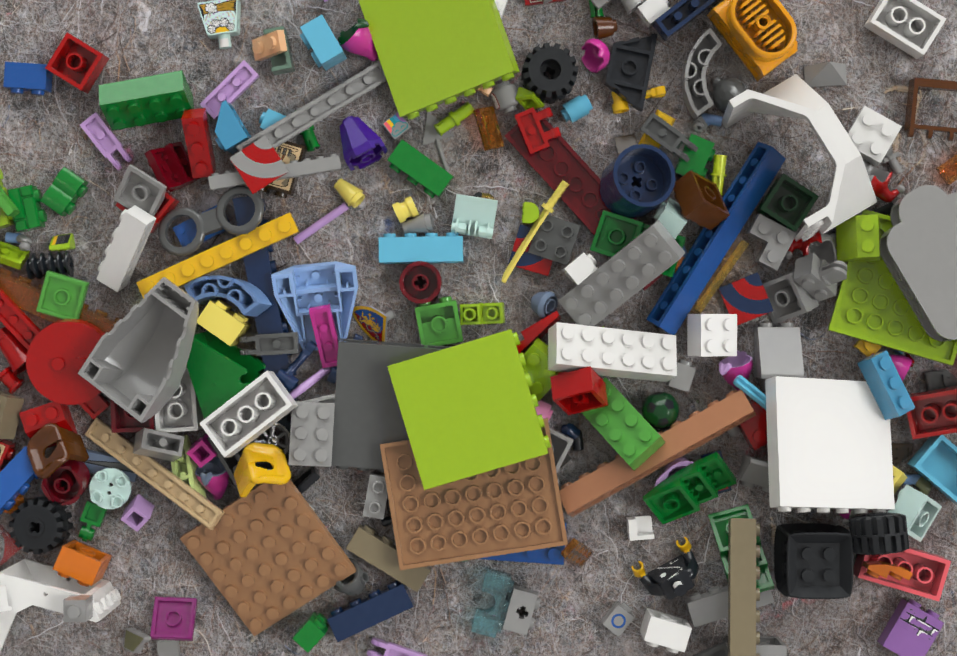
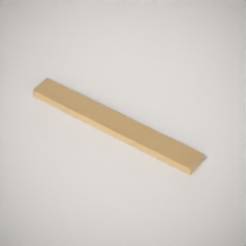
(155, 474)

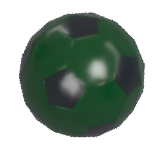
(660, 410)

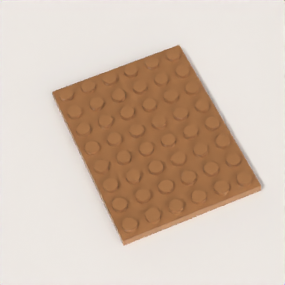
(475, 516)

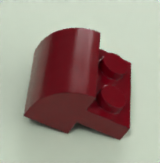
(171, 166)

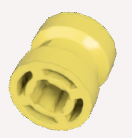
(405, 209)

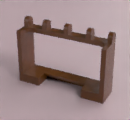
(926, 84)

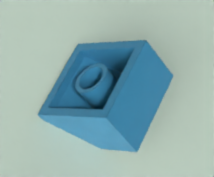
(230, 129)

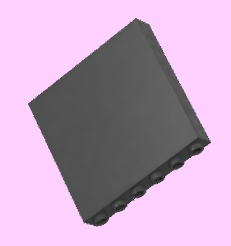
(366, 401)

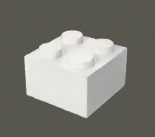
(873, 135)
(711, 335)
(665, 630)

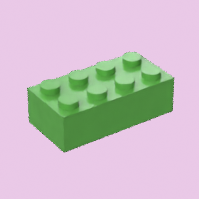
(624, 428)

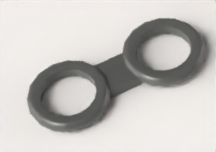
(210, 221)

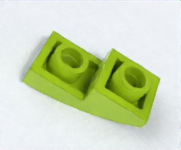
(482, 313)

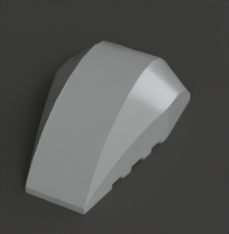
(145, 351)

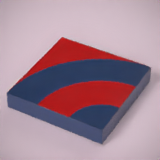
(530, 261)
(746, 298)

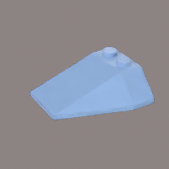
(314, 286)

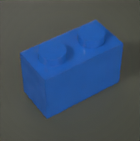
(27, 77)

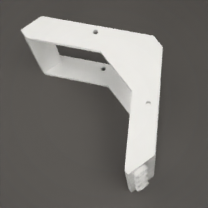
(31, 580)

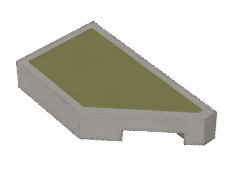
(135, 640)

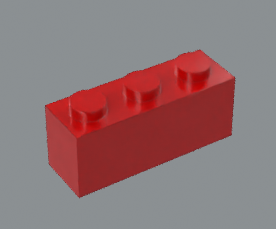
(198, 142)

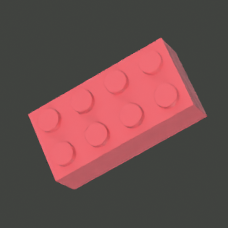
(927, 569)

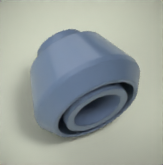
(544, 303)

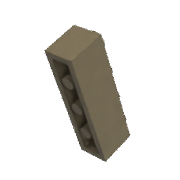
(383, 555)

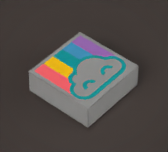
(396, 126)

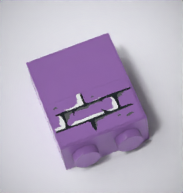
(910, 629)

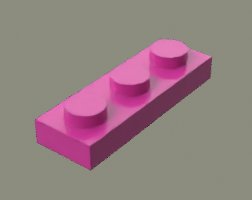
(325, 334)

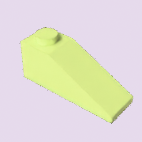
(185, 469)

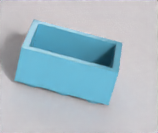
(938, 465)

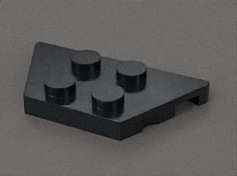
(630, 69)

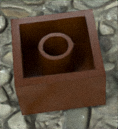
(700, 200)

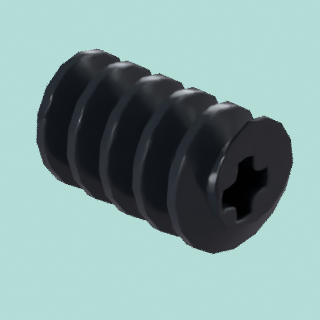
(38, 267)

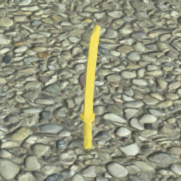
(548, 207)

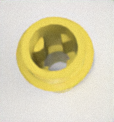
(351, 194)

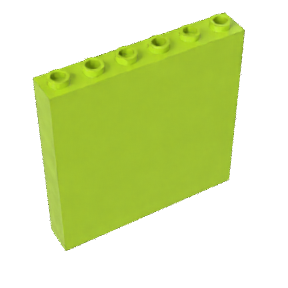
(438, 49)
(469, 409)

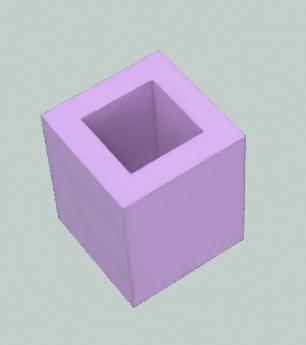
(137, 512)

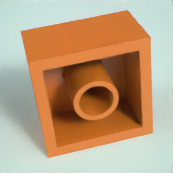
(81, 563)

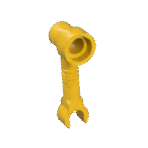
(621, 106)

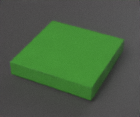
(62, 296)

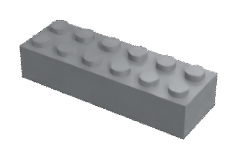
(622, 275)

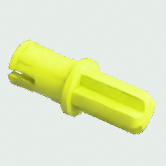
(718, 171)

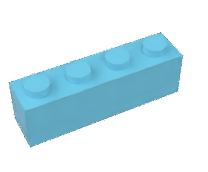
(426, 249)

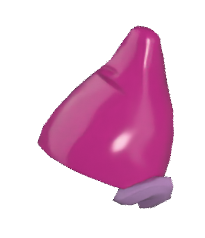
(736, 365)

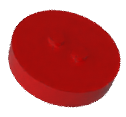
(57, 358)

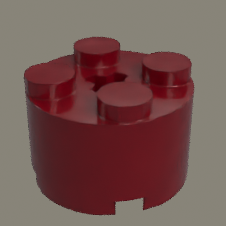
(410, 276)
(67, 482)

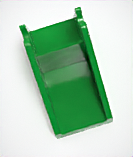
(219, 371)

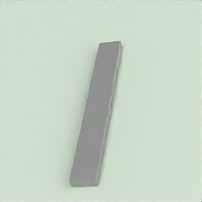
(321, 107)

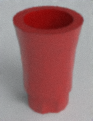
(13, 351)

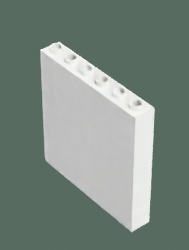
(827, 447)

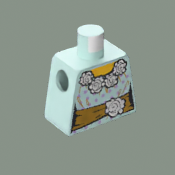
(221, 20)

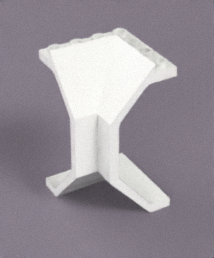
(851, 185)

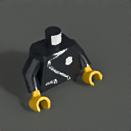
(673, 577)

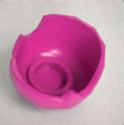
(596, 55)

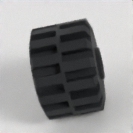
(555, 62)
(52, 521)
(879, 533)

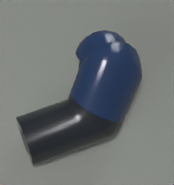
(575, 433)

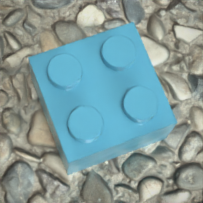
(323, 42)

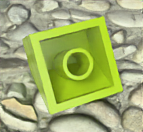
(859, 239)

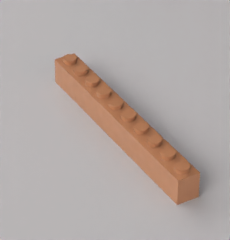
(680, 440)

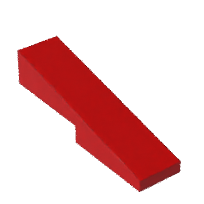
(538, 330)

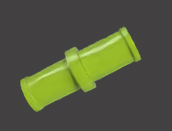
(454, 118)

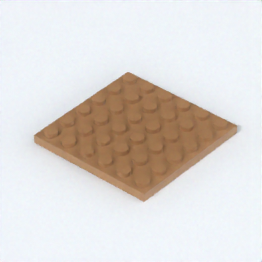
(269, 554)

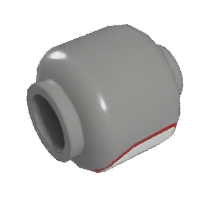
(504, 97)

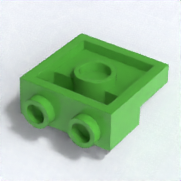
(439, 322)

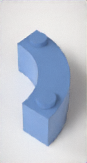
(240, 292)

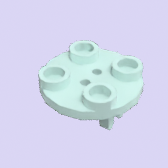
(100, 486)

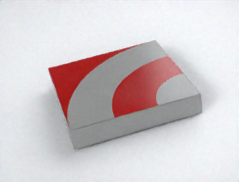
(259, 164)

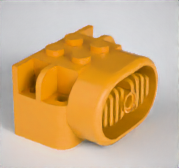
(757, 32)

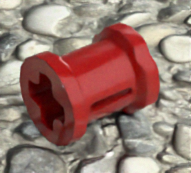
(10, 380)

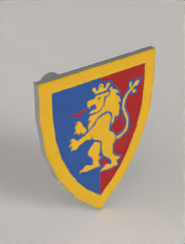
(372, 321)

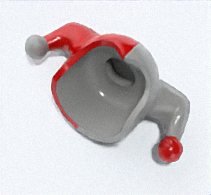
(880, 181)
(820, 244)

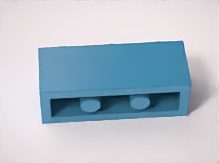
(886, 385)

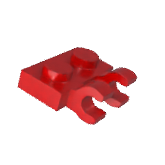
(532, 130)

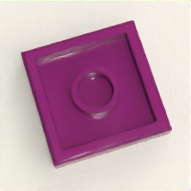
(173, 618)

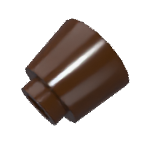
(603, 27)

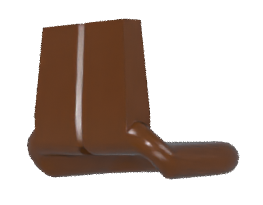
(69, 447)

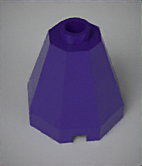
(360, 143)

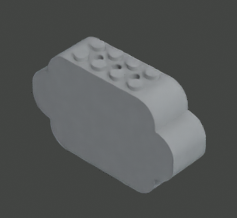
(923, 257)

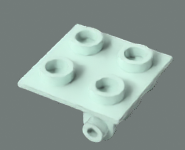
(474, 216)

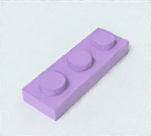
(230, 88)

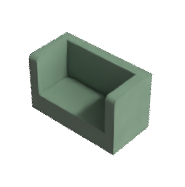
(282, 62)

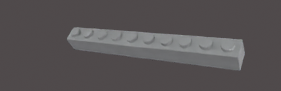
(296, 169)

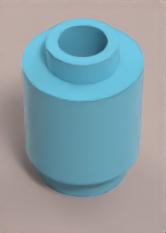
(576, 108)

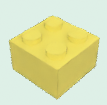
(223, 322)

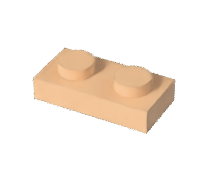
(269, 45)

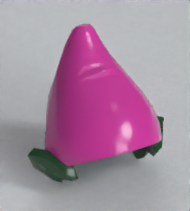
(359, 40)

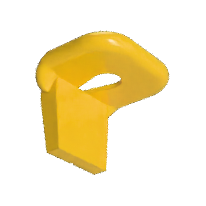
(249, 474)

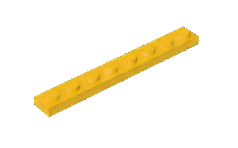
(223, 253)

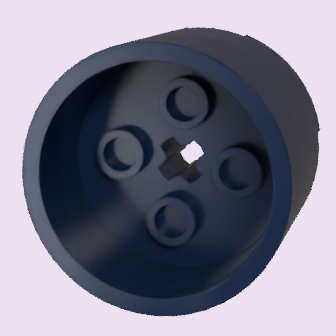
(646, 168)

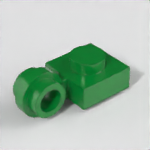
(93, 516)

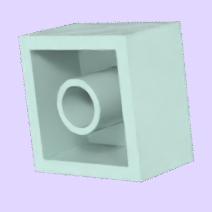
(919, 511)

